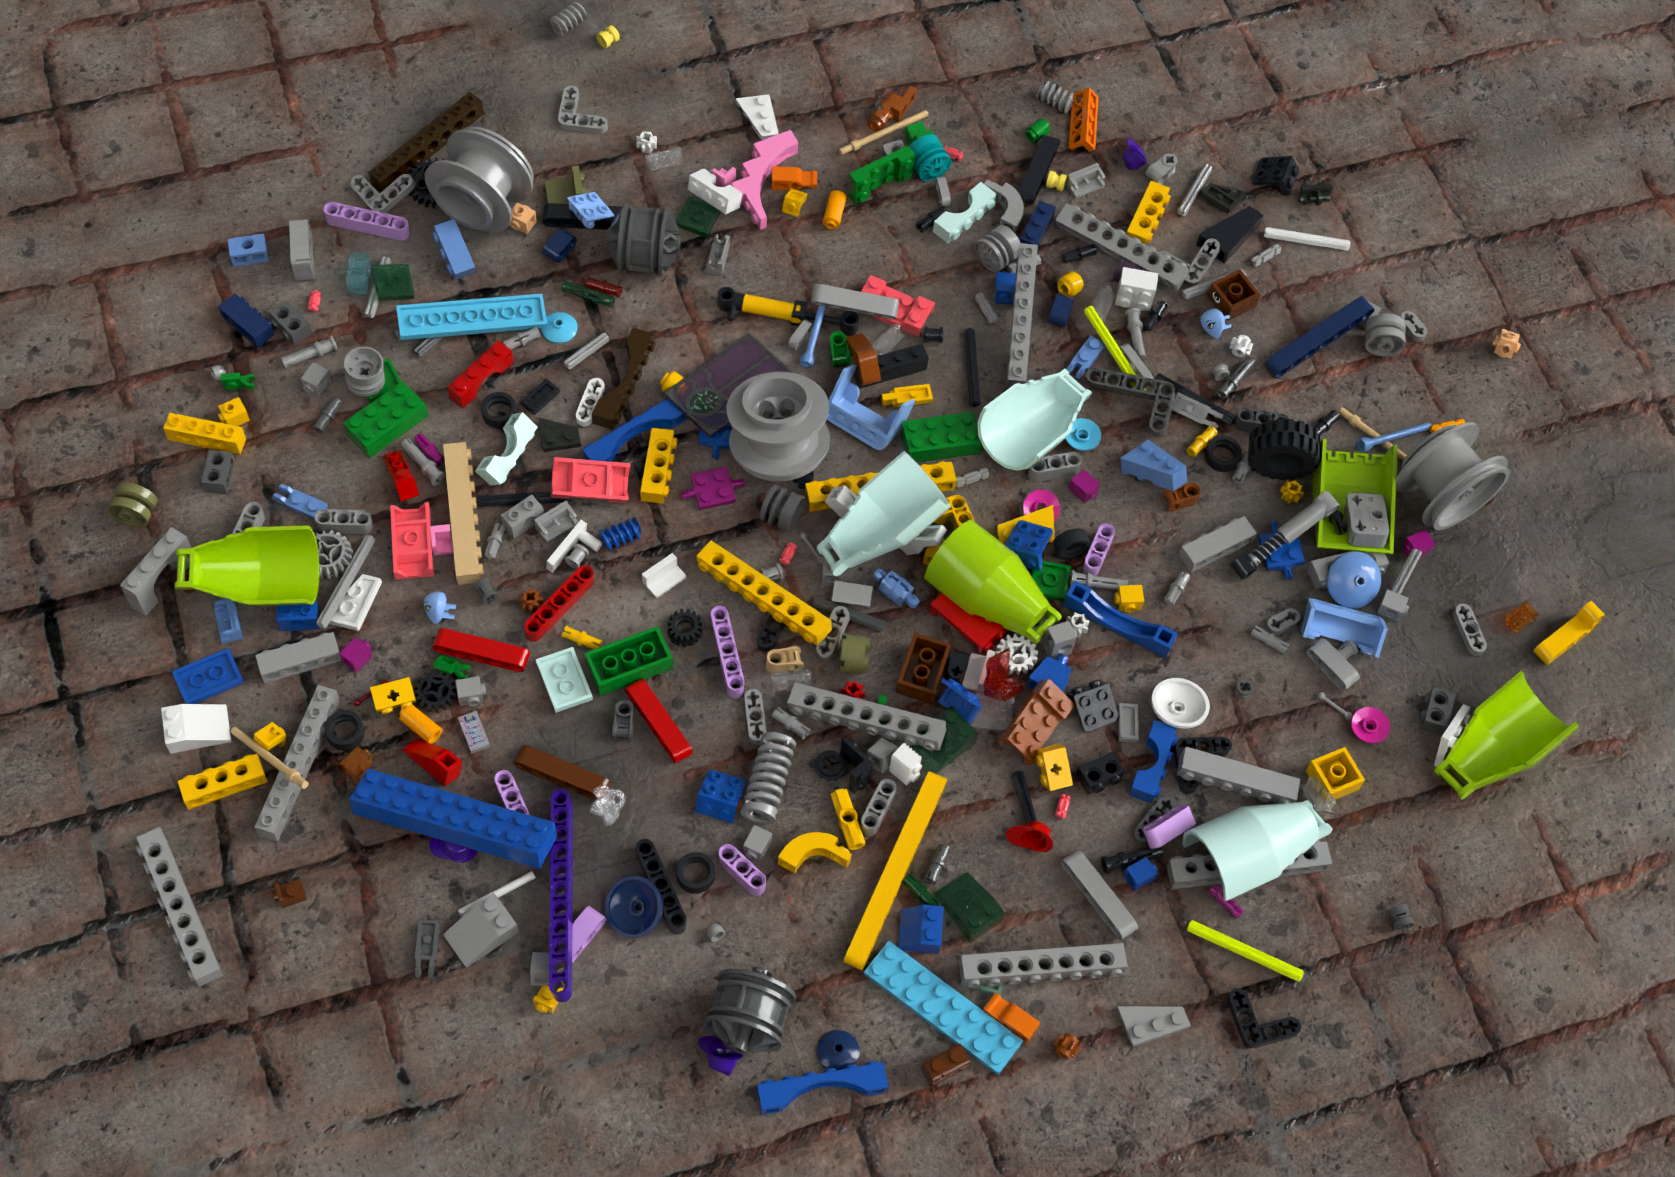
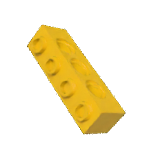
(1148, 212)
(204, 433)
(659, 440)
(216, 790)

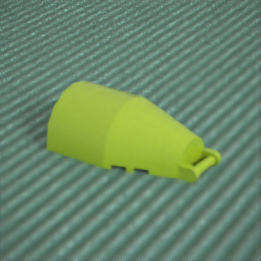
(255, 566)
(990, 581)
(1503, 738)

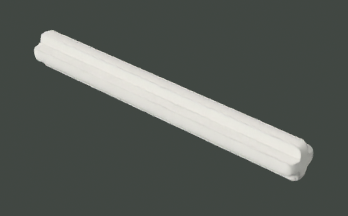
(1305, 238)

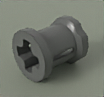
(484, 588)

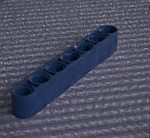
(1319, 337)

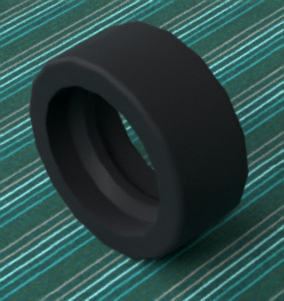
(495, 398)
(1217, 464)
(1071, 544)
(342, 716)
(695, 857)

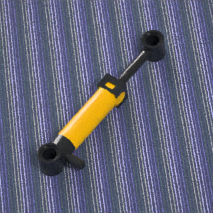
(779, 309)

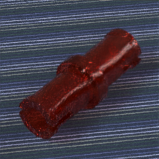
(604, 287)

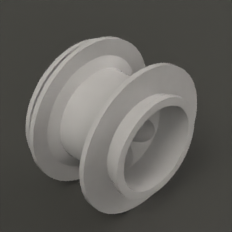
(480, 179)
(778, 425)
(1451, 475)

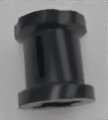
(933, 334)

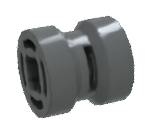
(1401, 917)

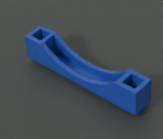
(661, 416)
(1148, 635)
(865, 1079)

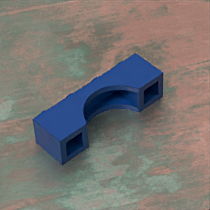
(1146, 781)

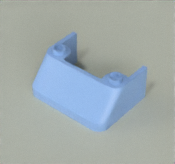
(860, 420)
(1344, 624)

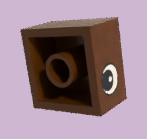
(1233, 294)

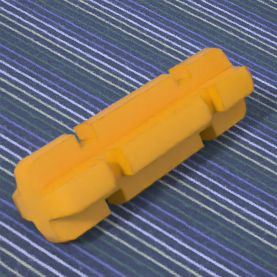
(1435, 427)

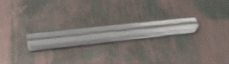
(345, 582)

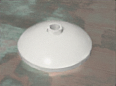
(1183, 696)

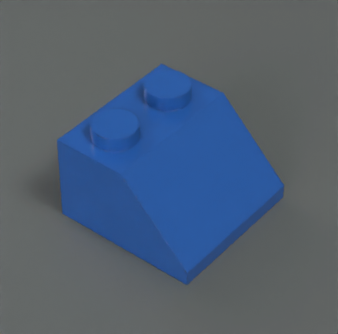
(921, 929)

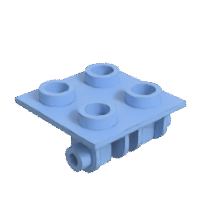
(589, 208)

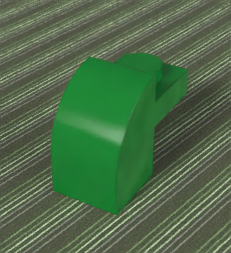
(915, 131)

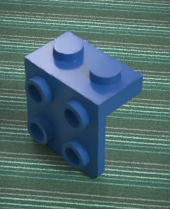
(1005, 287)
(1029, 542)
(963, 701)
(720, 796)

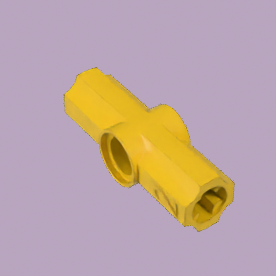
(851, 830)

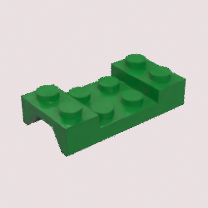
(895, 166)

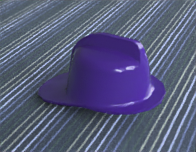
(1134, 155)
(451, 851)
(718, 1055)

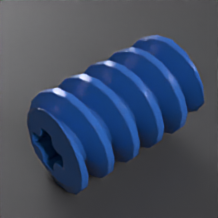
(620, 533)

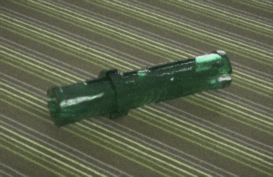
(607, 299)

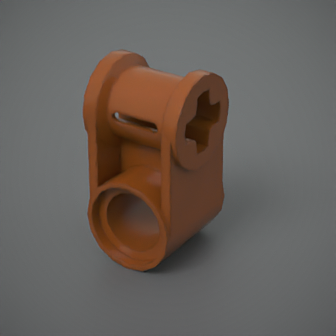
(1180, 497)

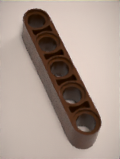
(559, 771)

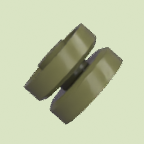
(132, 504)

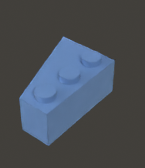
(453, 249)
(1155, 465)

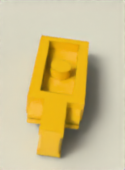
(900, 395)

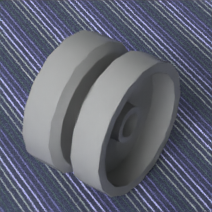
(1385, 335)

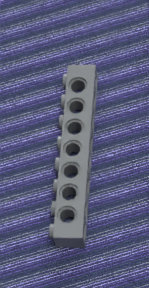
(1072, 212)
(1021, 314)
(859, 708)
(300, 757)
(1181, 878)
(1112, 953)
(209, 968)

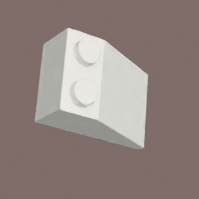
(195, 726)

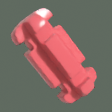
(954, 153)
(314, 301)
(788, 553)
(1062, 806)

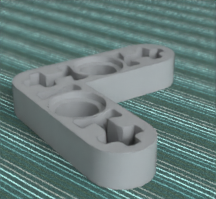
(571, 115)
(378, 198)
(1191, 270)

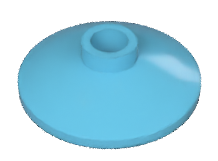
(560, 333)
(1086, 429)

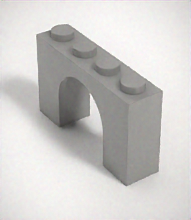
(140, 583)

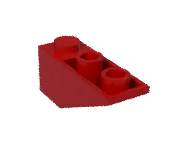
(401, 475)
(435, 760)

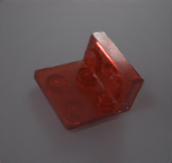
(996, 682)

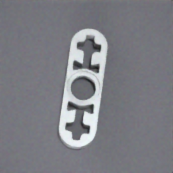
(588, 394)

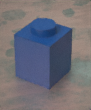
(1140, 874)

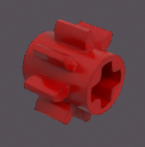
(853, 687)

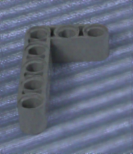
(1138, 391)

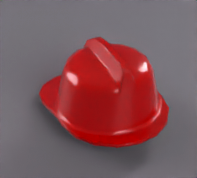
(1031, 835)

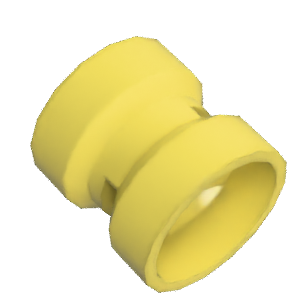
(608, 36)
(1056, 181)

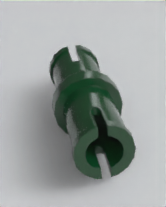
(920, 892)

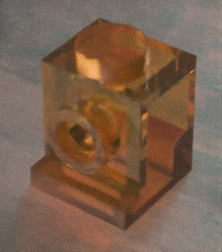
(1521, 617)
(357, 763)

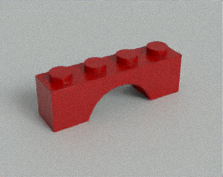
(494, 360)

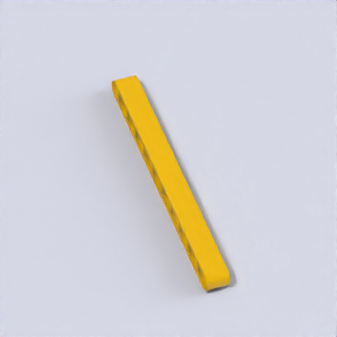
(895, 871)

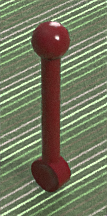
(357, 702)

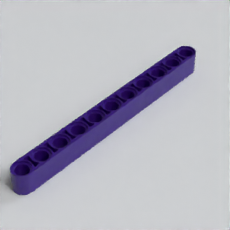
(563, 901)

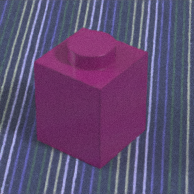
(1084, 486)
(1420, 541)
(356, 654)

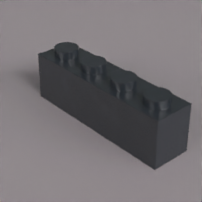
(898, 364)

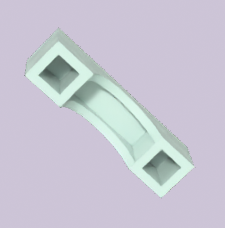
(951, 225)
(518, 432)

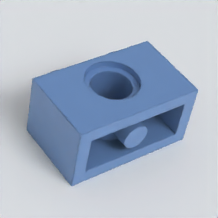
(248, 250)

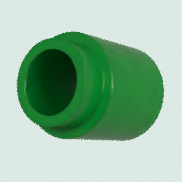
(1037, 130)

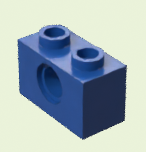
(298, 617)

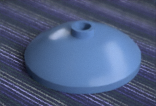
(1344, 576)

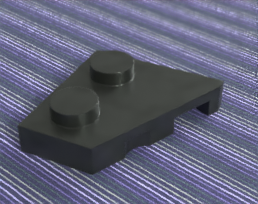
(1222, 197)
(558, 435)

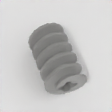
(567, 18)
(1055, 97)

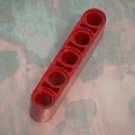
(560, 595)
(481, 650)
(658, 720)

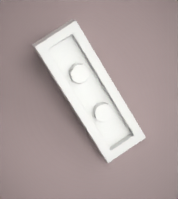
(578, 533)

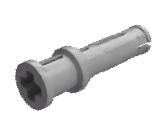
(1135, 326)
(316, 349)
(427, 466)
(1086, 579)

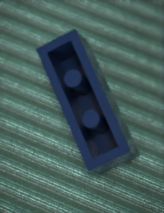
(1038, 224)
(246, 320)

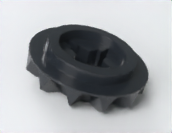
(834, 758)

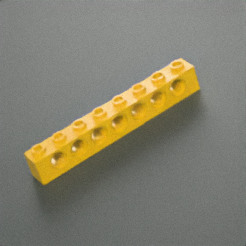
(816, 500)
(713, 554)

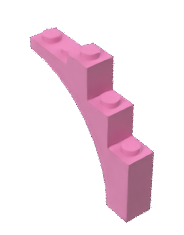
(755, 171)

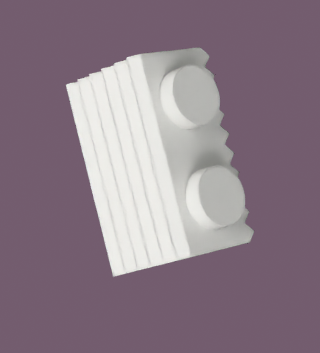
(905, 764)

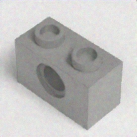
(522, 516)
(1060, 639)

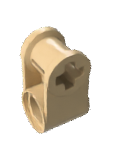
(787, 659)

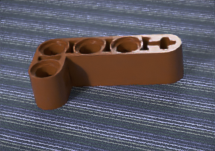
(865, 357)

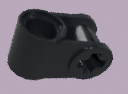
(957, 665)

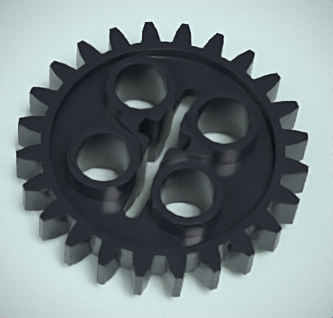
(420, 190)

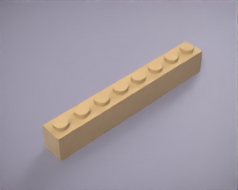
(462, 513)

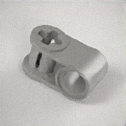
(1162, 169)

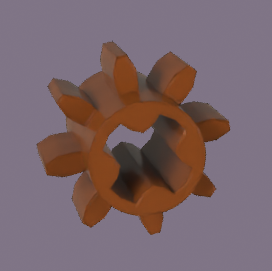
(531, 600)
(1066, 1046)

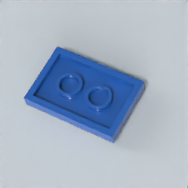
(208, 677)

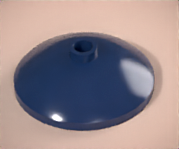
(623, 910)

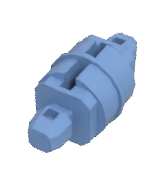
(896, 588)

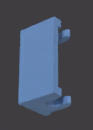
(228, 620)

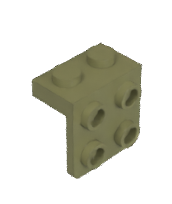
(560, 189)

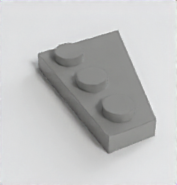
(1151, 1023)

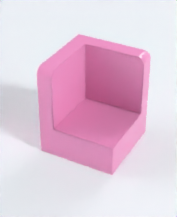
(724, 177)
(441, 539)

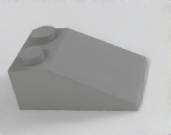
(481, 930)

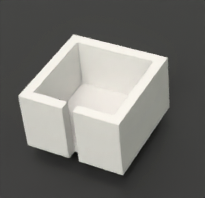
(1136, 289)

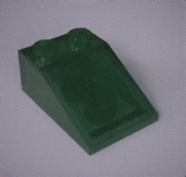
(957, 739)
(970, 906)

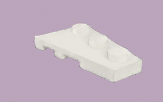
(760, 114)
(356, 603)
(1452, 733)

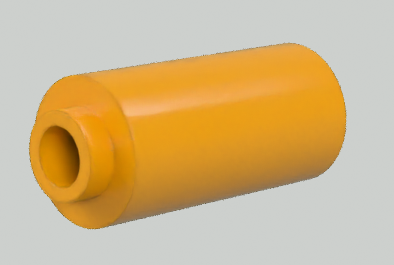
(834, 209)
(420, 723)

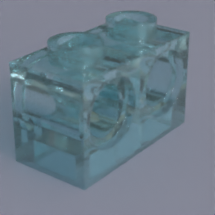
(358, 273)

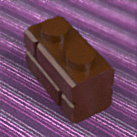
(945, 1065)

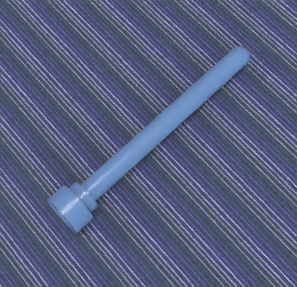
(807, 359)
(1365, 444)

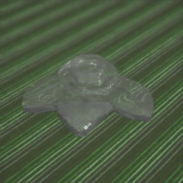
(605, 804)

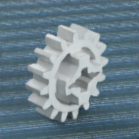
(1020, 661)

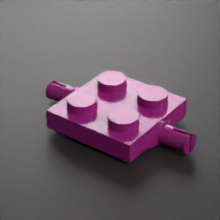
(712, 488)

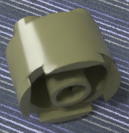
(853, 654)

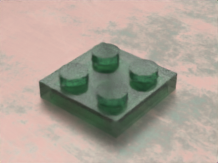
(698, 217)
(393, 282)

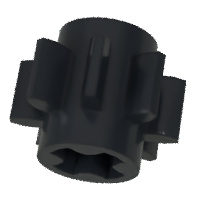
(804, 479)

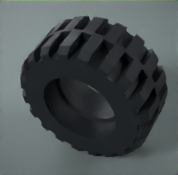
(1284, 449)

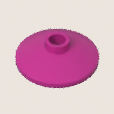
(1041, 498)
(1373, 718)

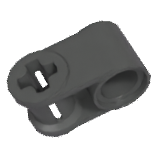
(623, 723)

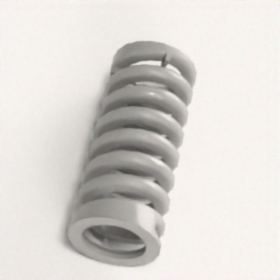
(769, 778)

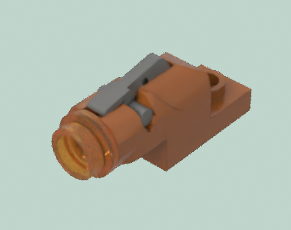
(891, 108)

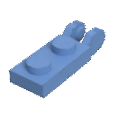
(1086, 356)
(299, 501)

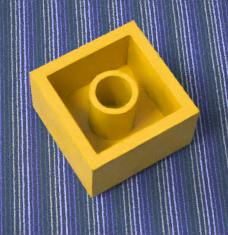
(1336, 773)

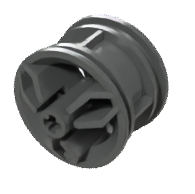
(644, 239)
(749, 1010)

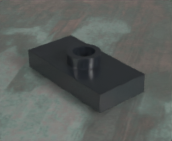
(540, 396)

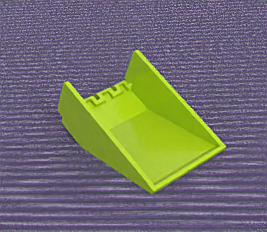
(1354, 475)

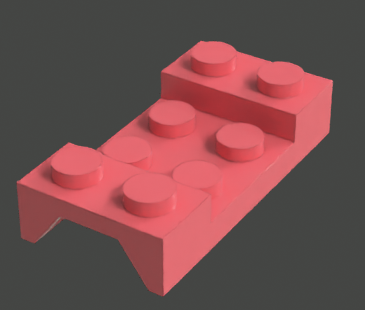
(911, 311)
(590, 480)
(411, 542)

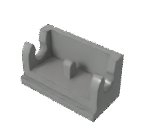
(1085, 180)
(718, 255)
(556, 522)
(852, 594)

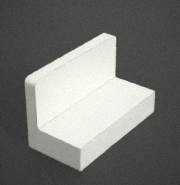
(663, 576)
(976, 671)

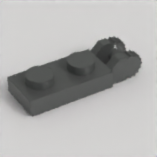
(427, 946)

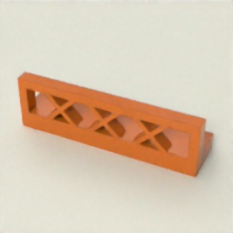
(1087, 117)

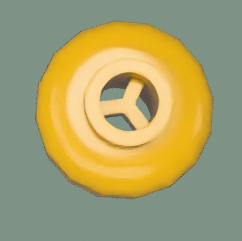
(1070, 284)
(670, 380)

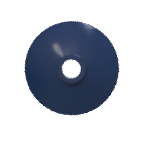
(839, 1060)

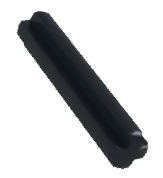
(1024, 796)

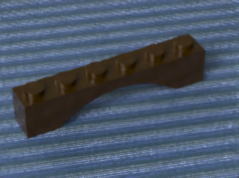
(609, 408)

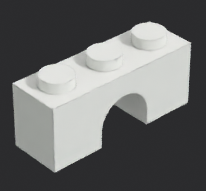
(723, 198)

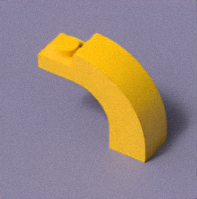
(811, 845)

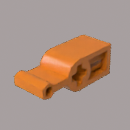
(792, 177)
(1012, 1017)

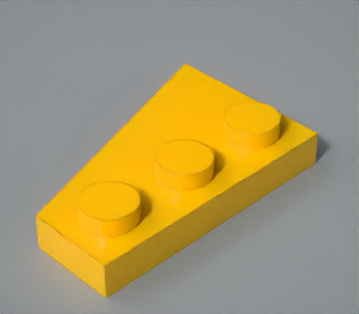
(1042, 517)

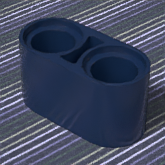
(559, 245)
(1061, 310)

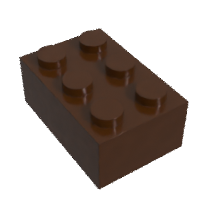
(923, 668)

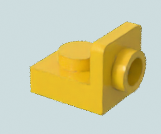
(793, 201)
(270, 736)
(545, 1001)

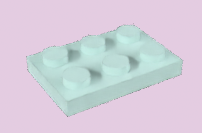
(564, 679)

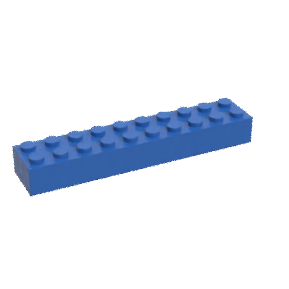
(453, 818)

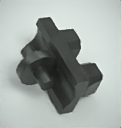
(1315, 193)

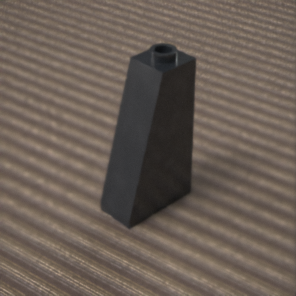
(1232, 232)

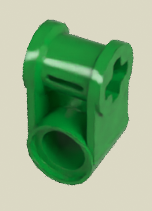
(839, 352)

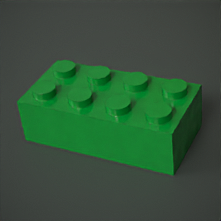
(385, 419)
(941, 437)
(628, 660)

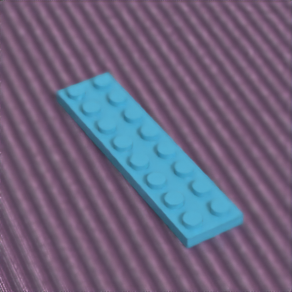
(471, 316)
(943, 1007)

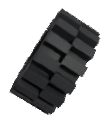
(684, 617)

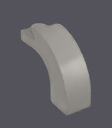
(1011, 202)

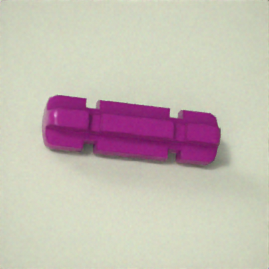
(1236, 911)

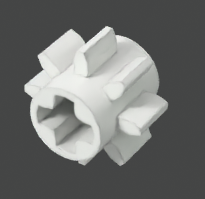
(646, 142)
(1241, 346)
(1081, 621)

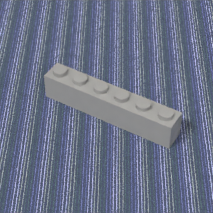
(1237, 777)

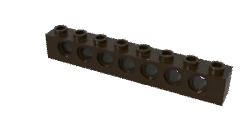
(426, 141)

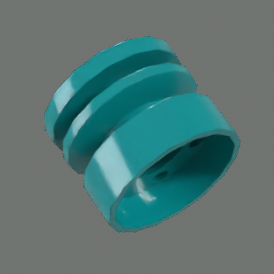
(930, 157)

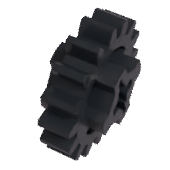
(431, 699)

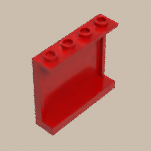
(974, 628)

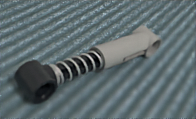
(1321, 507)

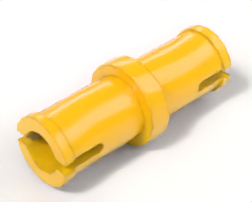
(1201, 441)
(581, 638)

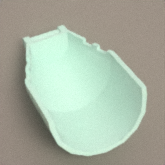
(1030, 419)
(885, 515)
(1258, 842)

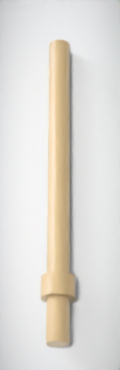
(856, 144)
(1356, 421)
(290, 773)

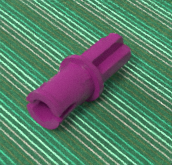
(429, 449)

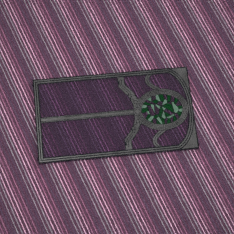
(706, 390)

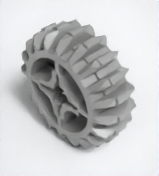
(333, 546)

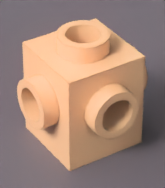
(523, 218)
(1506, 344)

